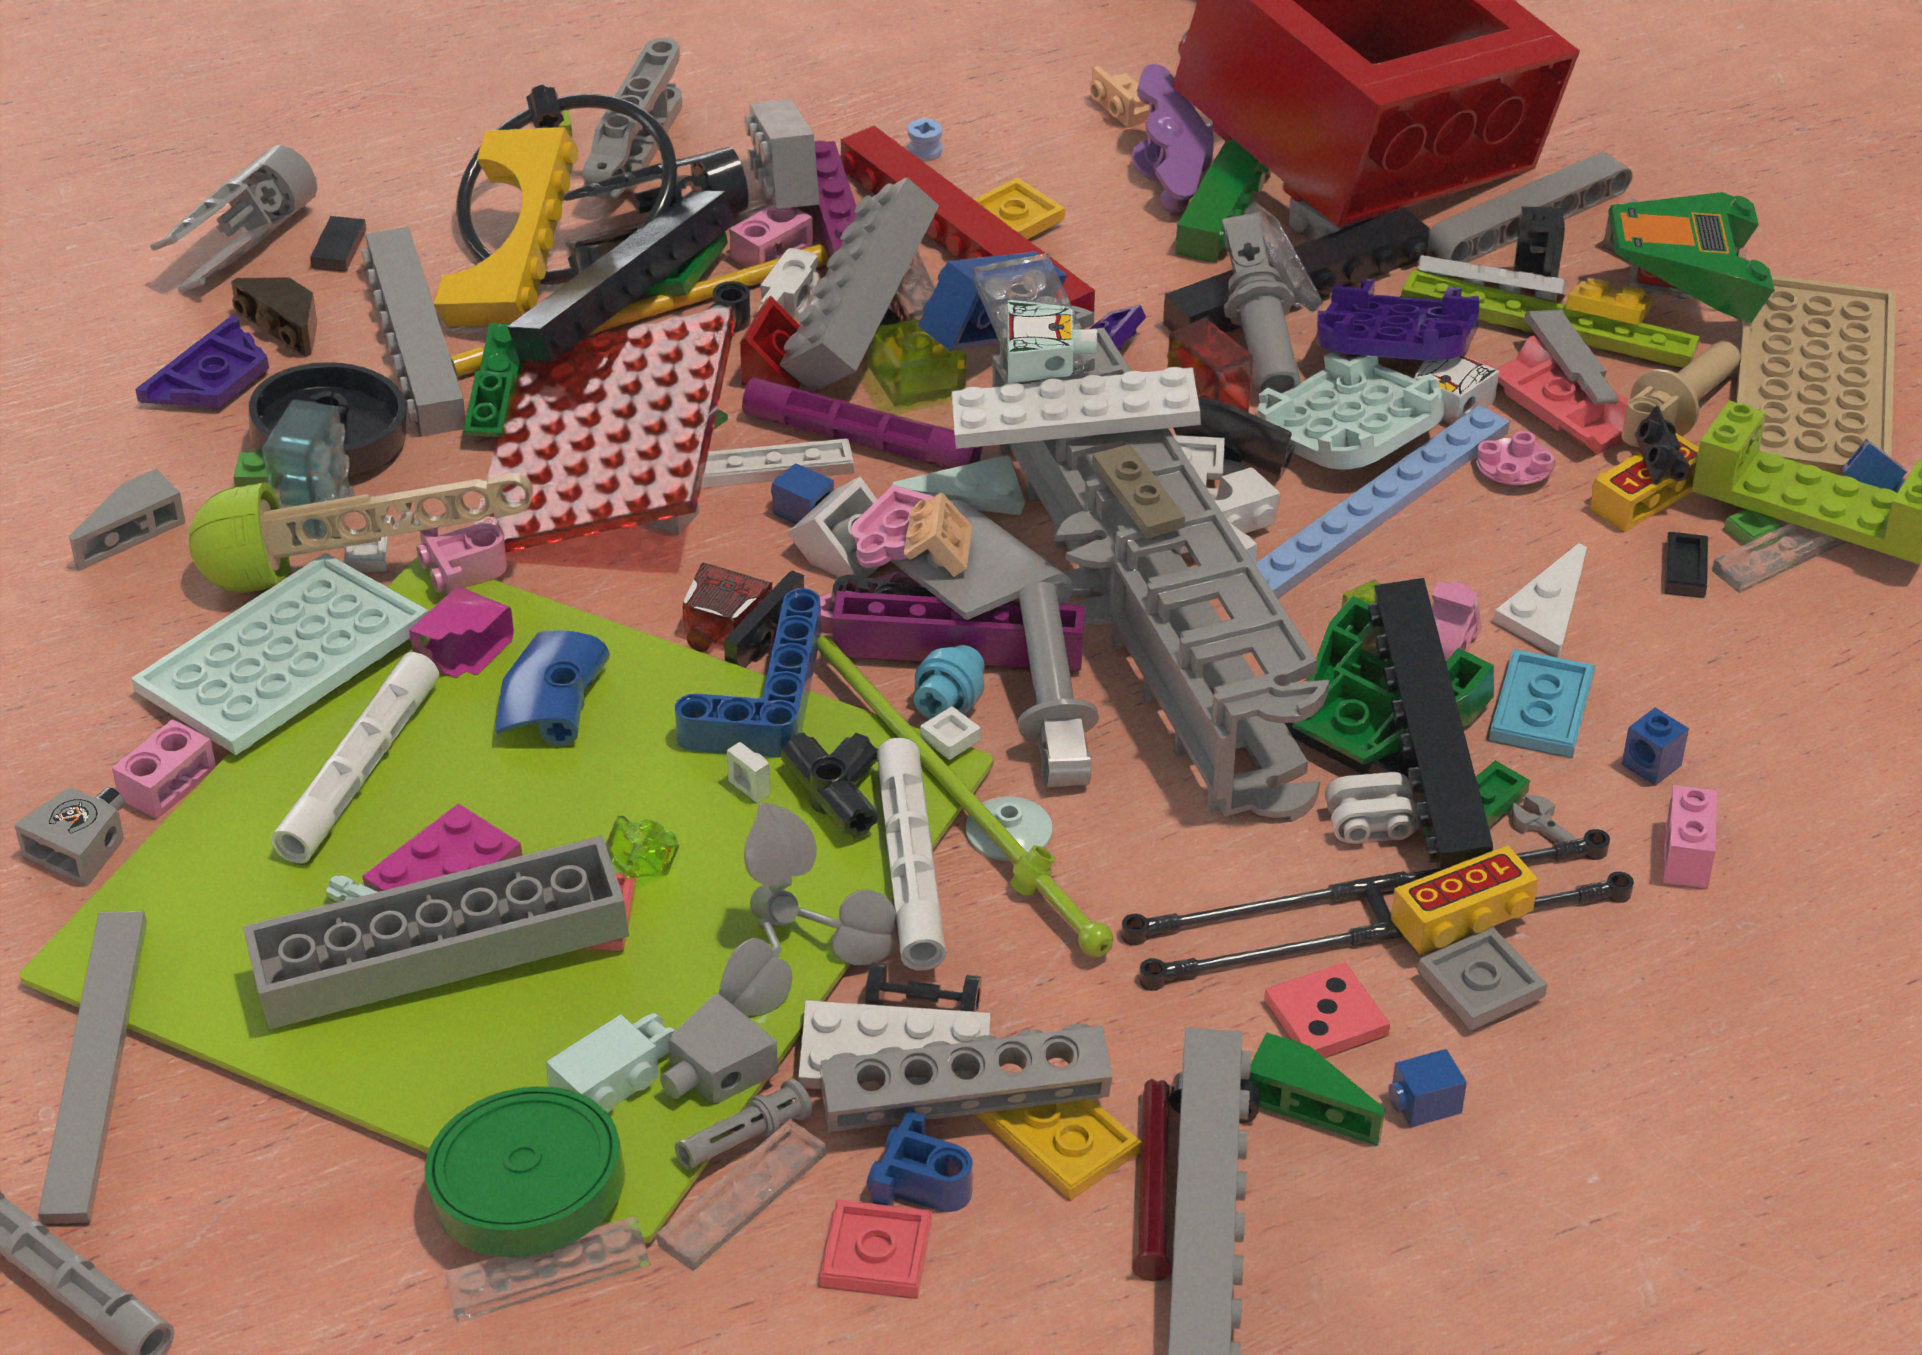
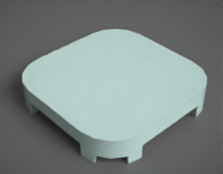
(1353, 411)

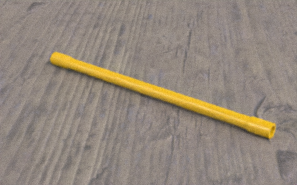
(470, 360)

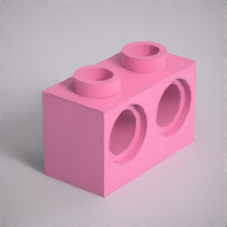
(770, 235)
(164, 768)
(1690, 836)

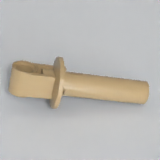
(1679, 392)

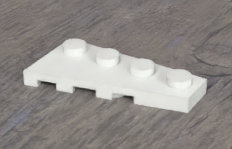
(1508, 280)

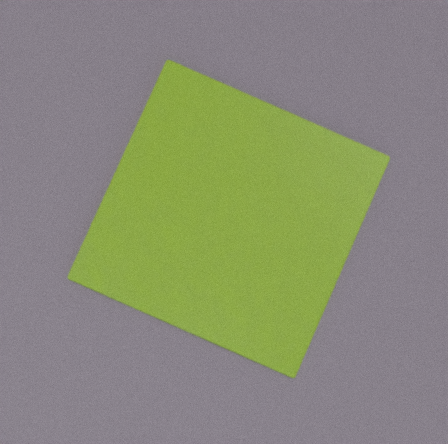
(435, 1051)

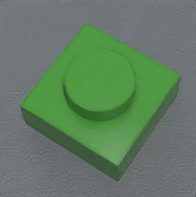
(250, 469)

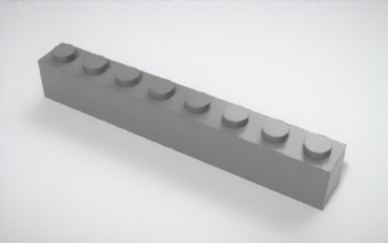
(413, 332)
(1207, 1194)

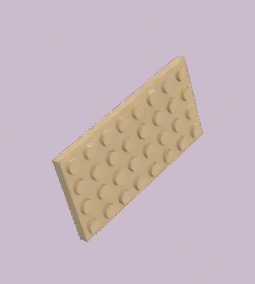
(1821, 370)

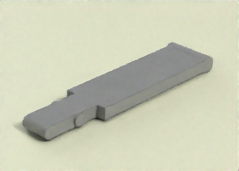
(1571, 354)

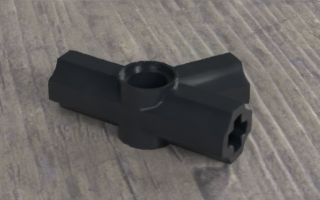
(833, 779)

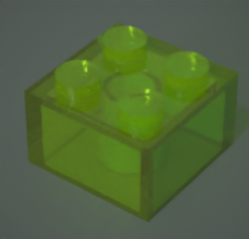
(914, 364)

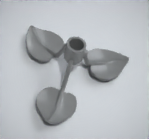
(774, 851)

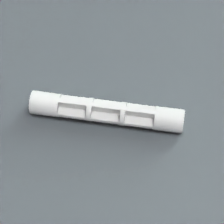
(354, 758)
(910, 855)

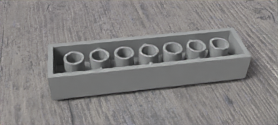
(435, 931)

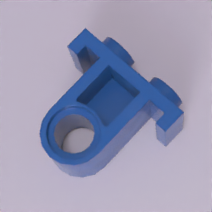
(921, 1169)

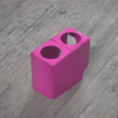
(468, 632)

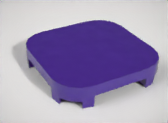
(1397, 326)

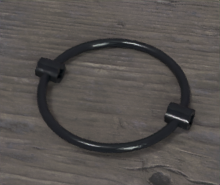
(546, 112)

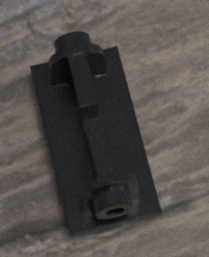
(1661, 448)

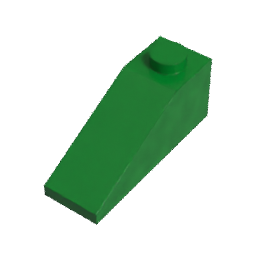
(1312, 1090)

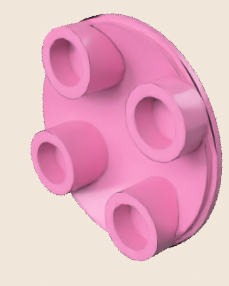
(1515, 459)

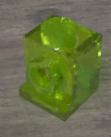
(641, 848)

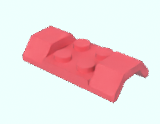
(1544, 390)

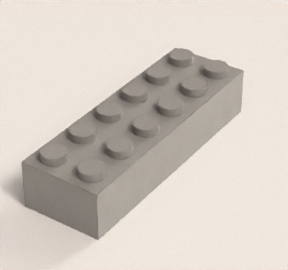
(858, 285)

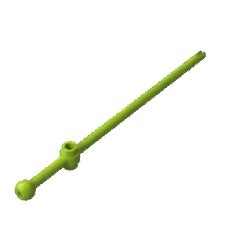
(1032, 867)

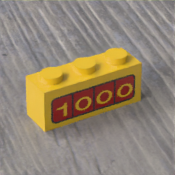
(1628, 494)
(1464, 899)

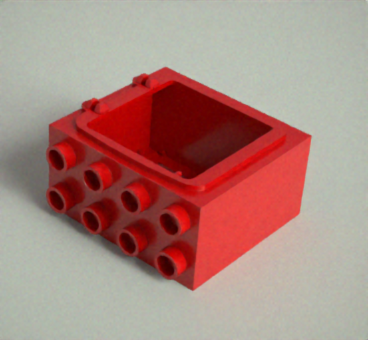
(1377, 96)

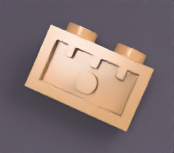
(1118, 97)
(941, 530)

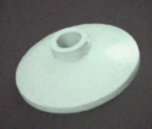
(1020, 817)

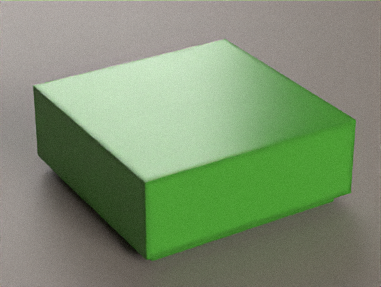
(1750, 525)

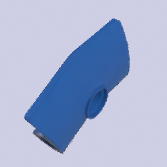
(550, 684)

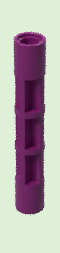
(856, 423)

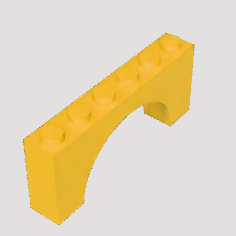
(508, 280)

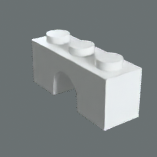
(1246, 501)

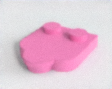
(883, 527)

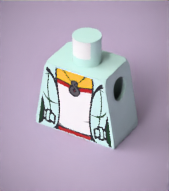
(1043, 341)

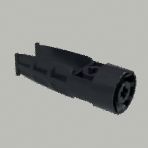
(709, 172)

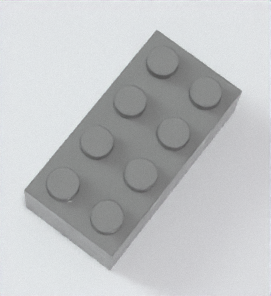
(782, 153)

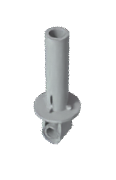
(1058, 718)

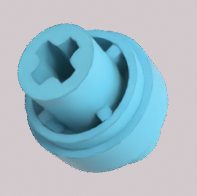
(949, 679)

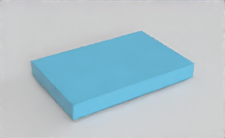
(1542, 703)

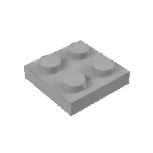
(1482, 978)

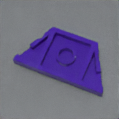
(208, 370)

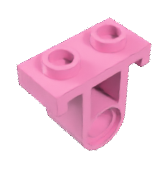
(462, 556)
(1455, 616)

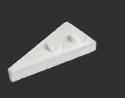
(1544, 605)

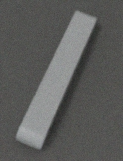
(1498, 220)

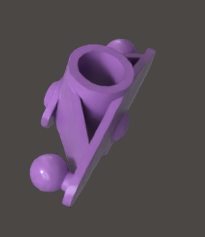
(1177, 141)

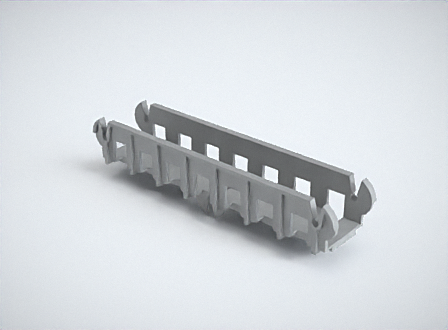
(1165, 611)

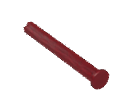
(1151, 1259)

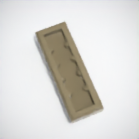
(1138, 491)

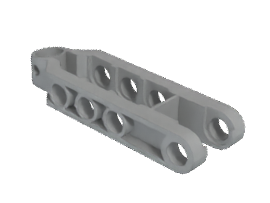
(619, 140)

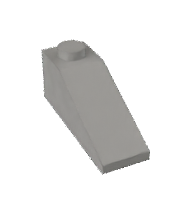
(127, 518)

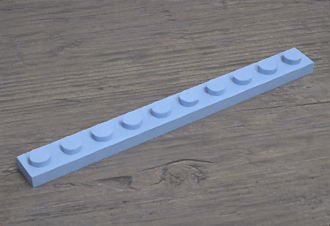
(1379, 500)

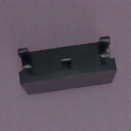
(1540, 241)

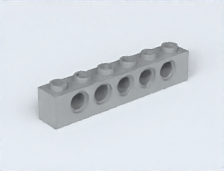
(946, 1095)

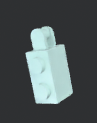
(612, 1060)

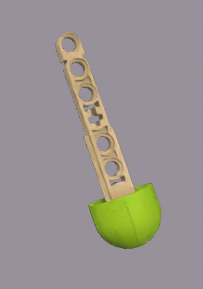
(247, 540)

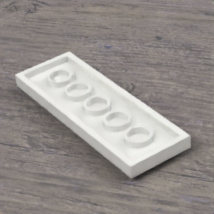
(1075, 407)

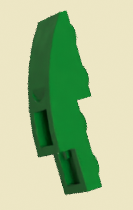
(493, 384)

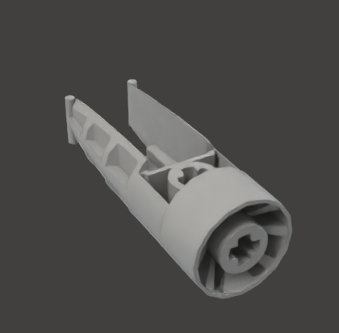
(267, 188)

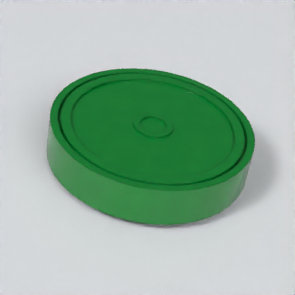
(525, 1171)

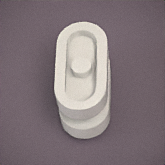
(1372, 807)

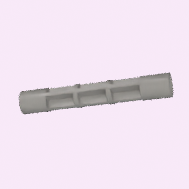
(80, 1286)

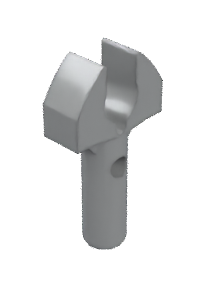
(1541, 820)

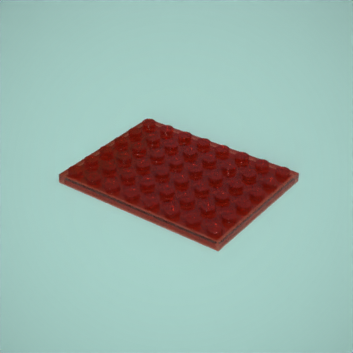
(613, 429)

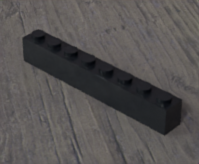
(1333, 259)
(620, 276)
(1430, 722)

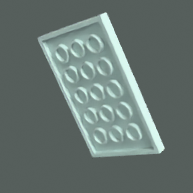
(279, 653)

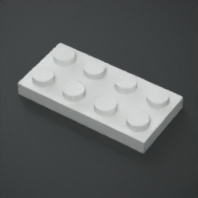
(866, 1029)

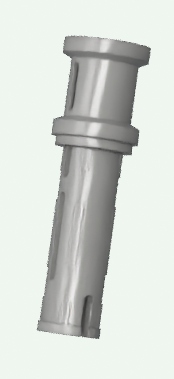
(758, 1118)

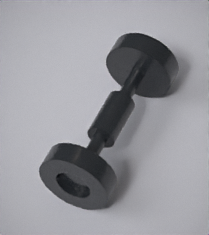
(877, 986)

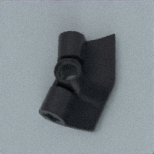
(1245, 436)

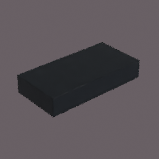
(338, 243)
(1686, 564)

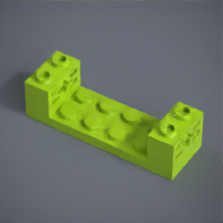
(1739, 473)

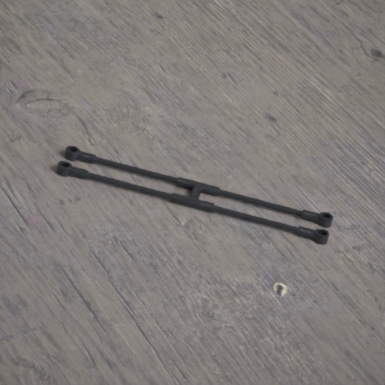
(1594, 846)

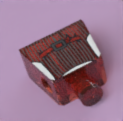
(718, 604)

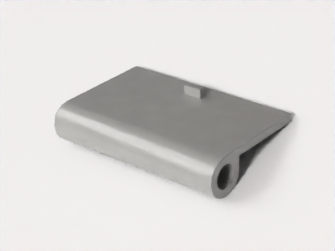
(994, 571)

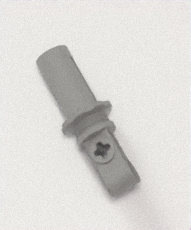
(1259, 304)

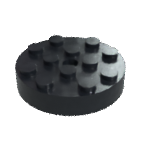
(367, 404)

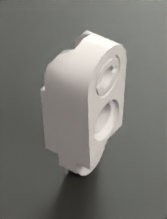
(792, 281)

